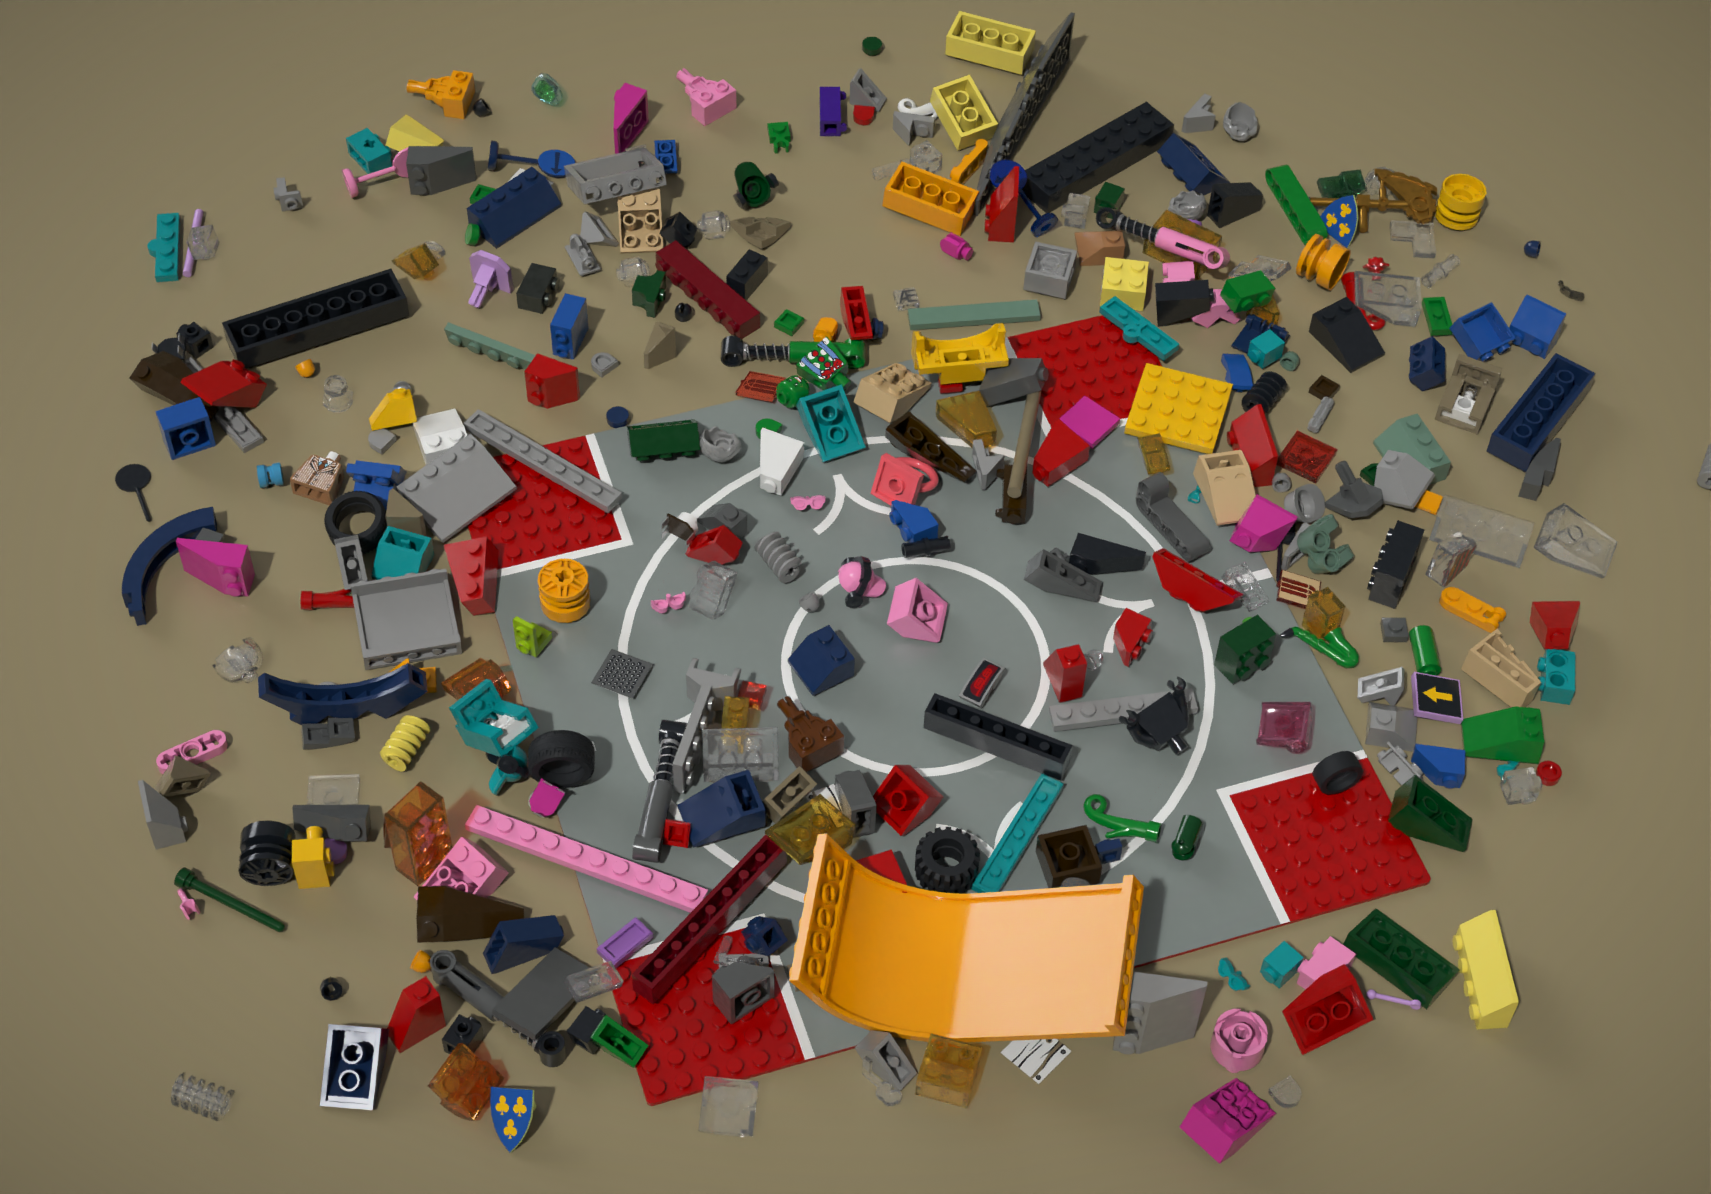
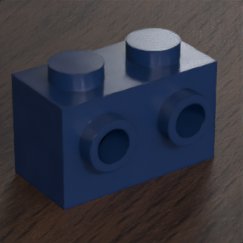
(1427, 363)

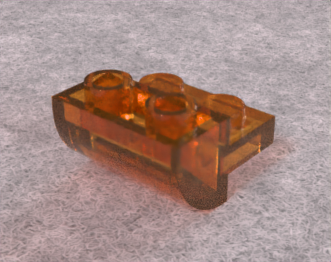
(473, 675)
(465, 1083)

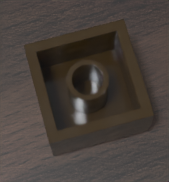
(1068, 855)

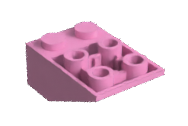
(468, 870)

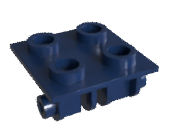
(1255, 328)

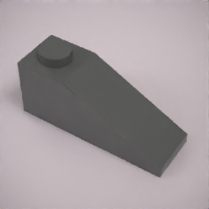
(1061, 577)
(336, 821)

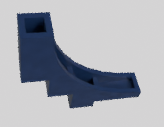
(313, 703)

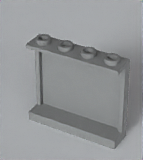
(405, 618)

